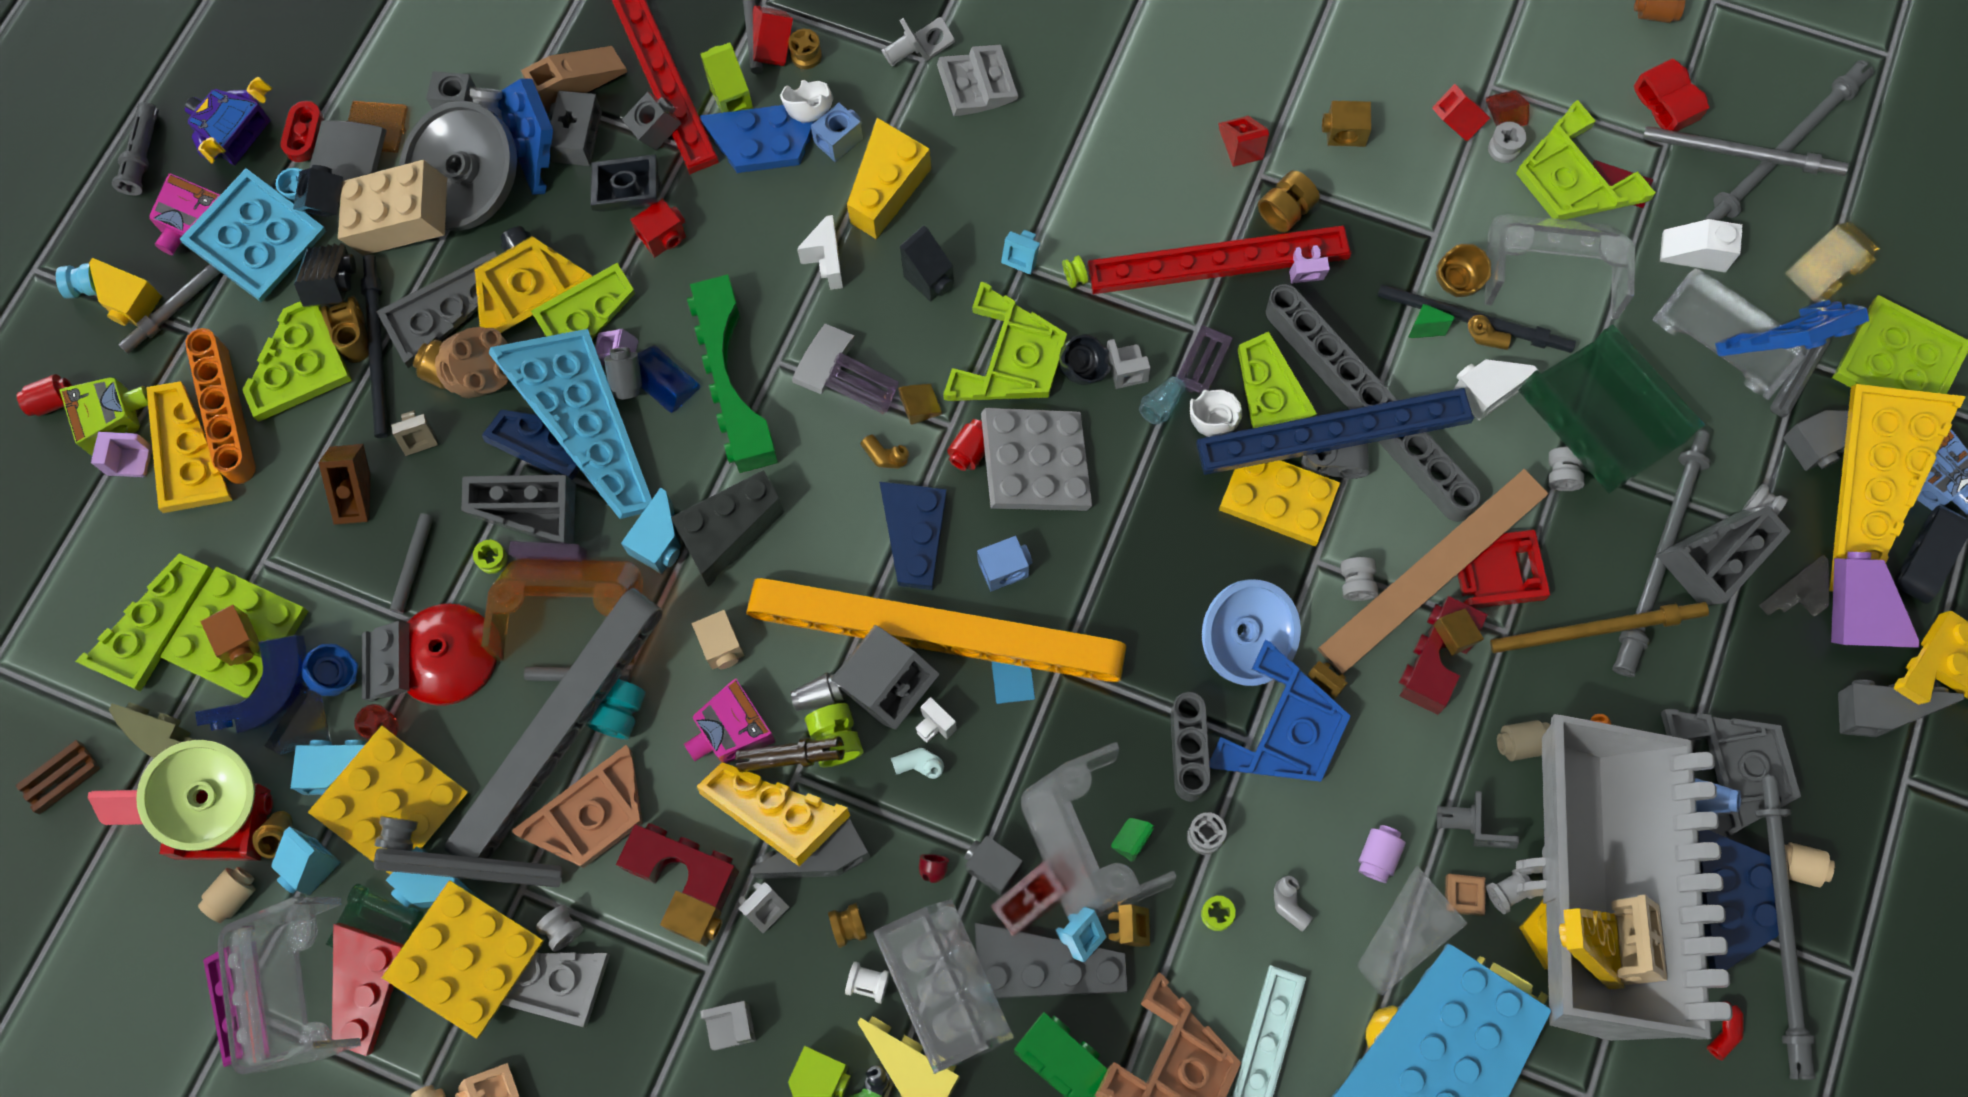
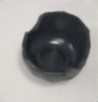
(1084, 360)

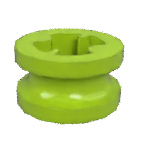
(1075, 271)
(480, 551)
(1211, 922)

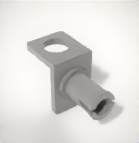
(918, 42)

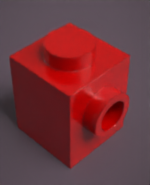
(659, 227)

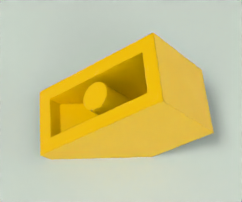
(122, 293)

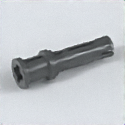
(133, 160)

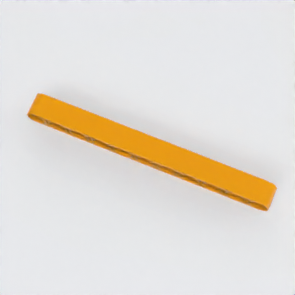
(938, 630)

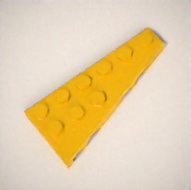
(1886, 463)

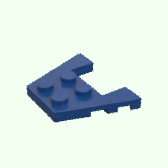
(1810, 330)
(1300, 731)

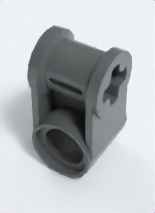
(1343, 462)

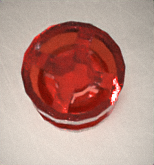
(371, 717)

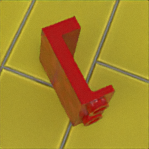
(238, 847)

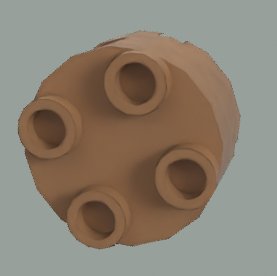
(466, 363)

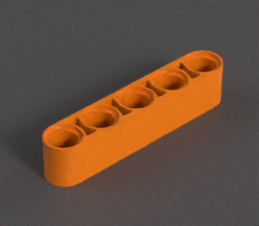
(229, 416)

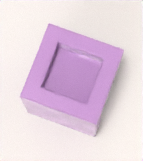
(122, 454)

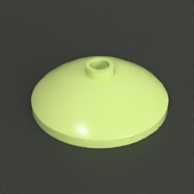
(170, 789)

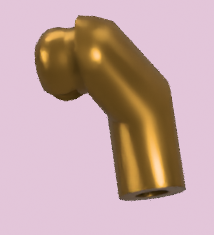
(1485, 335)

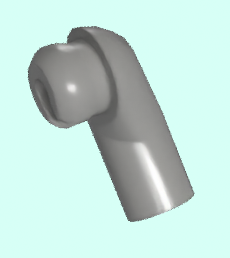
(1286, 903)

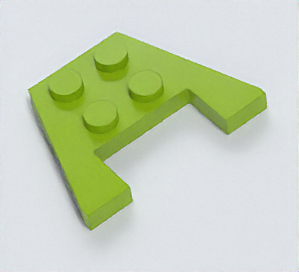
(1566, 179)
(1023, 357)

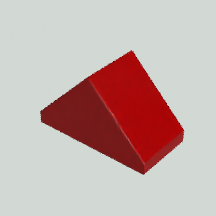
(770, 35)
(1244, 140)

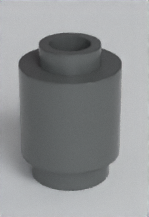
(623, 373)

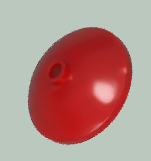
(459, 666)

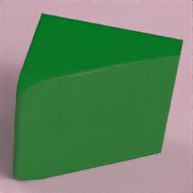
(1431, 323)
(1132, 838)

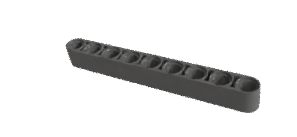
(1369, 386)
(555, 727)

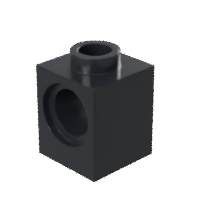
(318, 191)

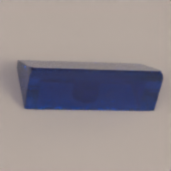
(665, 379)

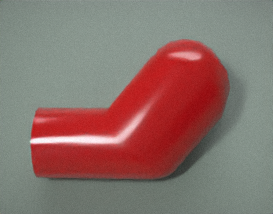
(1730, 1036)

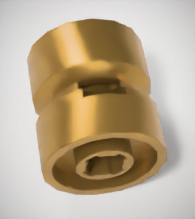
(1288, 201)

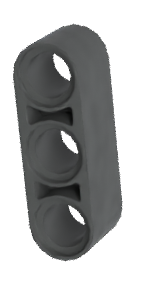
(1195, 730)

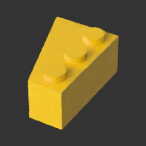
(886, 178)

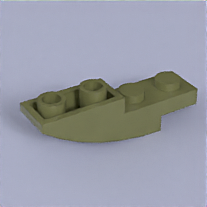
(146, 732)

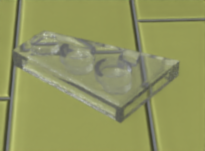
(1410, 932)

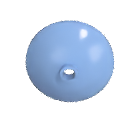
(1264, 613)

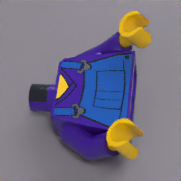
(228, 121)

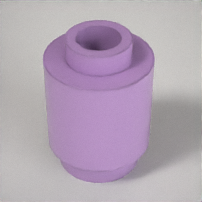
(1381, 853)

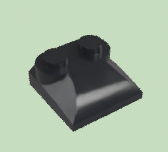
(624, 183)

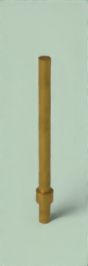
(1667, 615)

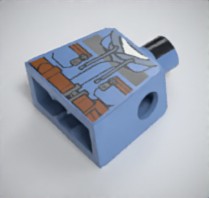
(1948, 476)

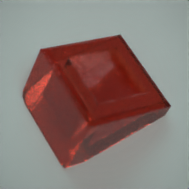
(1508, 108)

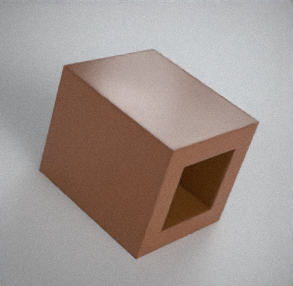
(231, 635)

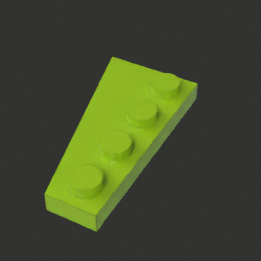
(136, 642)

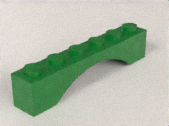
(747, 432)

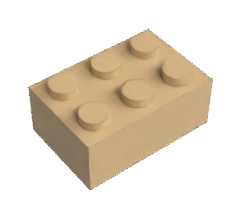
(392, 208)

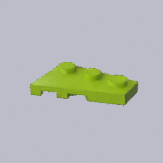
(1270, 384)

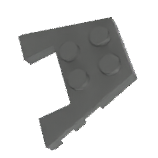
(1742, 756)

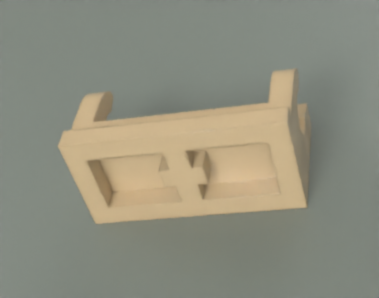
(1640, 940)

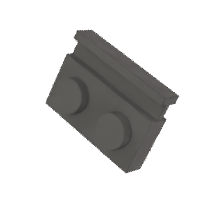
(385, 661)

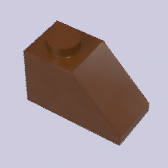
(347, 483)

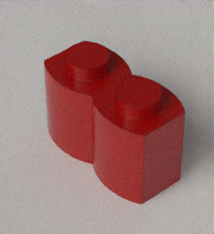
(1671, 96)

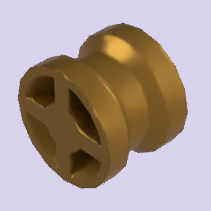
(800, 42)
(847, 925)

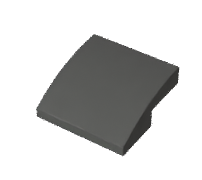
(348, 148)

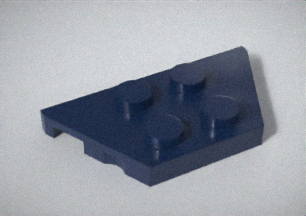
(1745, 897)

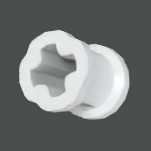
(867, 982)

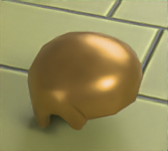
(1463, 270)

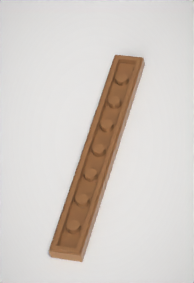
(1432, 572)

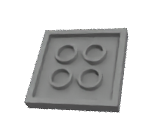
(1035, 459)

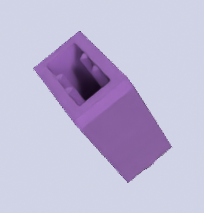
(1868, 605)

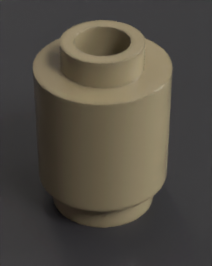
(1522, 740)

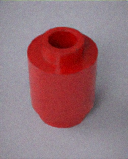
(42, 395)
(968, 446)

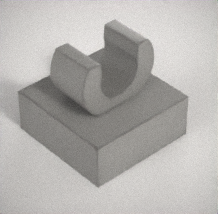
(762, 906)

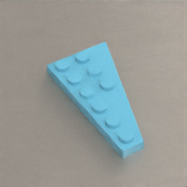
(573, 399)

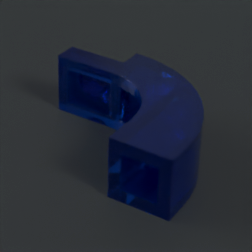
(277, 690)

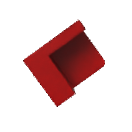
(1460, 112)

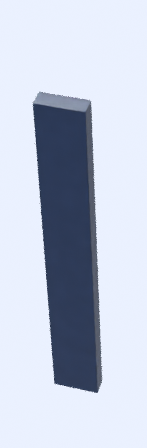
(1334, 431)

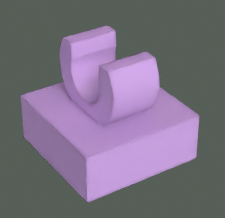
(1308, 269)

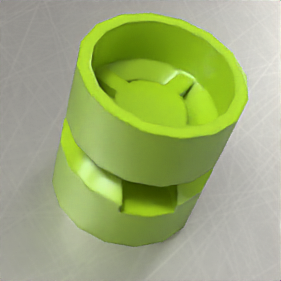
(832, 722)

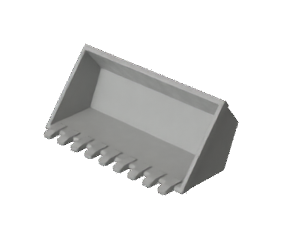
(1619, 829)

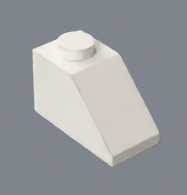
(1702, 245)
(1492, 384)

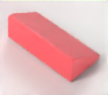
(115, 807)

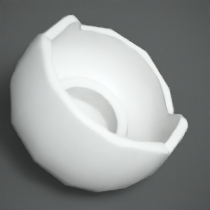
(808, 101)
(1215, 412)

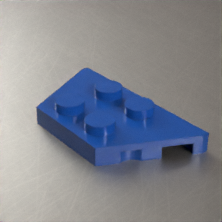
(530, 129)
(759, 137)

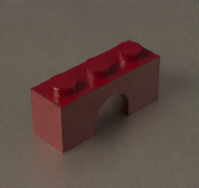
(1428, 681)
(650, 851)

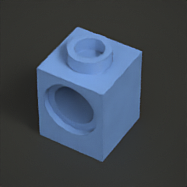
(837, 143)
(1004, 563)

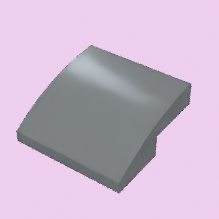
(977, 80)

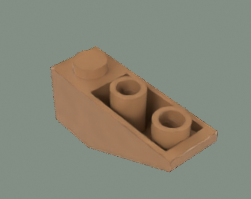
(574, 72)

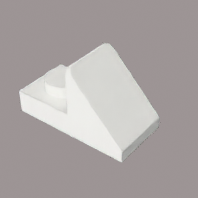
(823, 248)

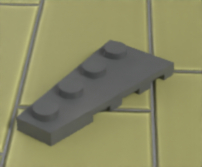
(432, 310)
(1044, 966)

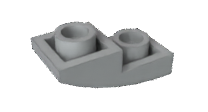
(820, 357)

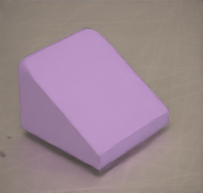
(614, 339)

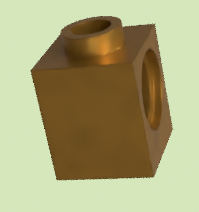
(1347, 123)
(692, 919)

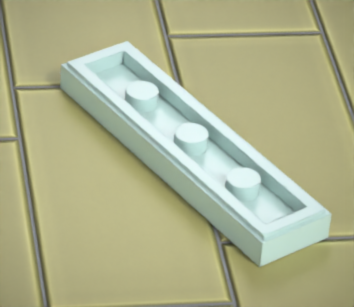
(1269, 1034)

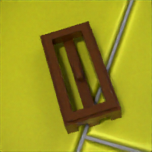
(54, 772)

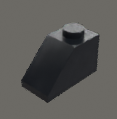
(926, 264)

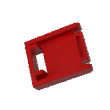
(1496, 575)

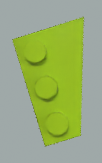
(587, 304)

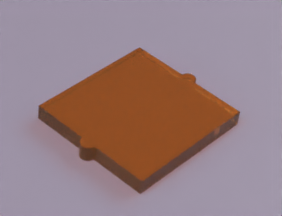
(383, 115)

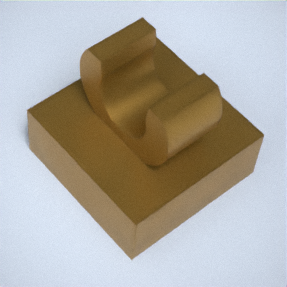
(1327, 679)
(1133, 925)

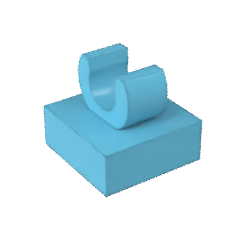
(1021, 251)
(1082, 934)

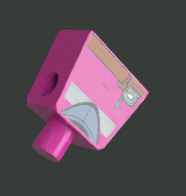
(177, 209)
(728, 725)

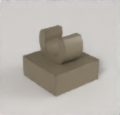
(414, 433)

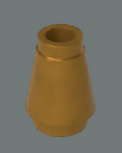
(269, 835)

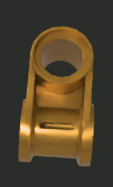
(345, 325)

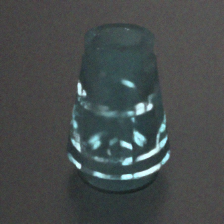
(1161, 401)

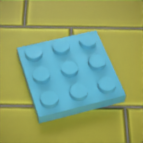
(253, 235)

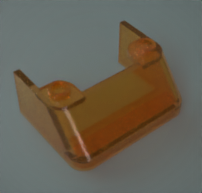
(539, 577)

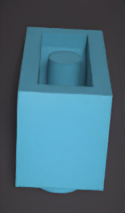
(654, 535)
(302, 862)
(419, 888)

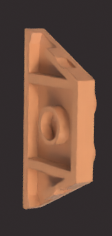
(589, 813)

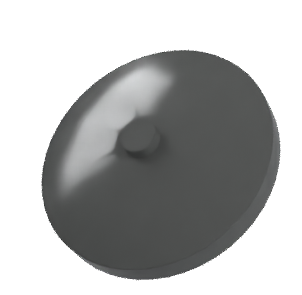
(473, 153)

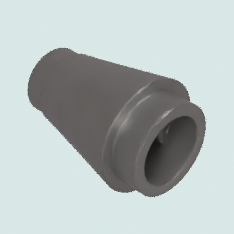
(817, 694)

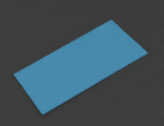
(1012, 683)

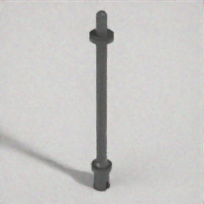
(1843, 88)
(1635, 640)
(1797, 1036)

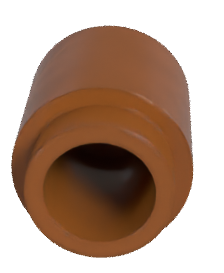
(1660, 10)

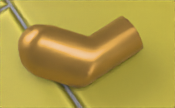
(882, 457)

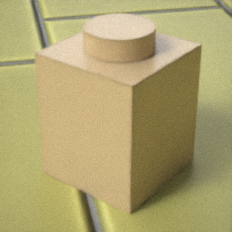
(718, 640)

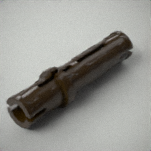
(804, 752)

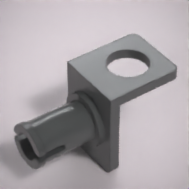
(1471, 820)

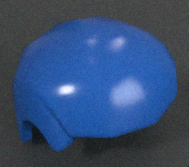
(329, 670)

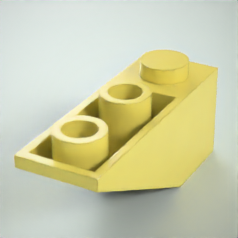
(906, 1064)

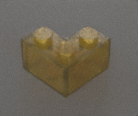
(1834, 257)

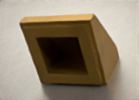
(919, 402)
(1458, 631)

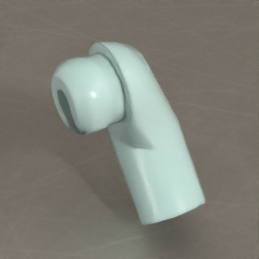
(921, 761)

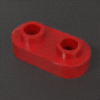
(301, 134)

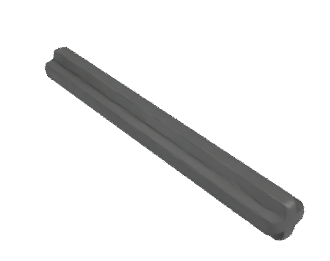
(467, 867)

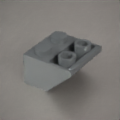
(885, 677)

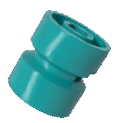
(616, 710)

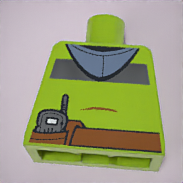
(102, 407)

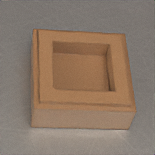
(1466, 894)

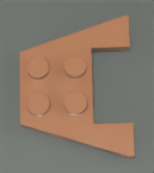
(1190, 1063)

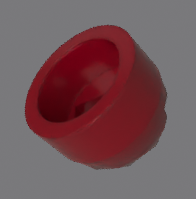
(933, 867)

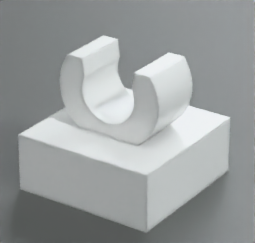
(935, 720)

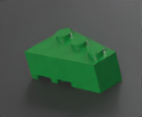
(1060, 1058)

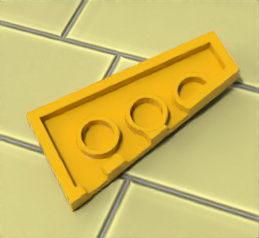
(181, 452)
(780, 817)
(1594, 942)

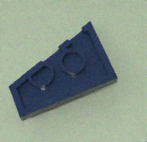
(530, 441)

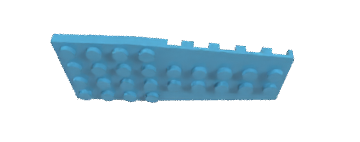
(1452, 1036)

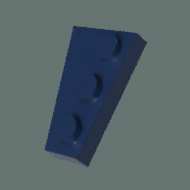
(914, 531)

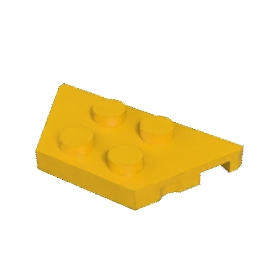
(521, 282)

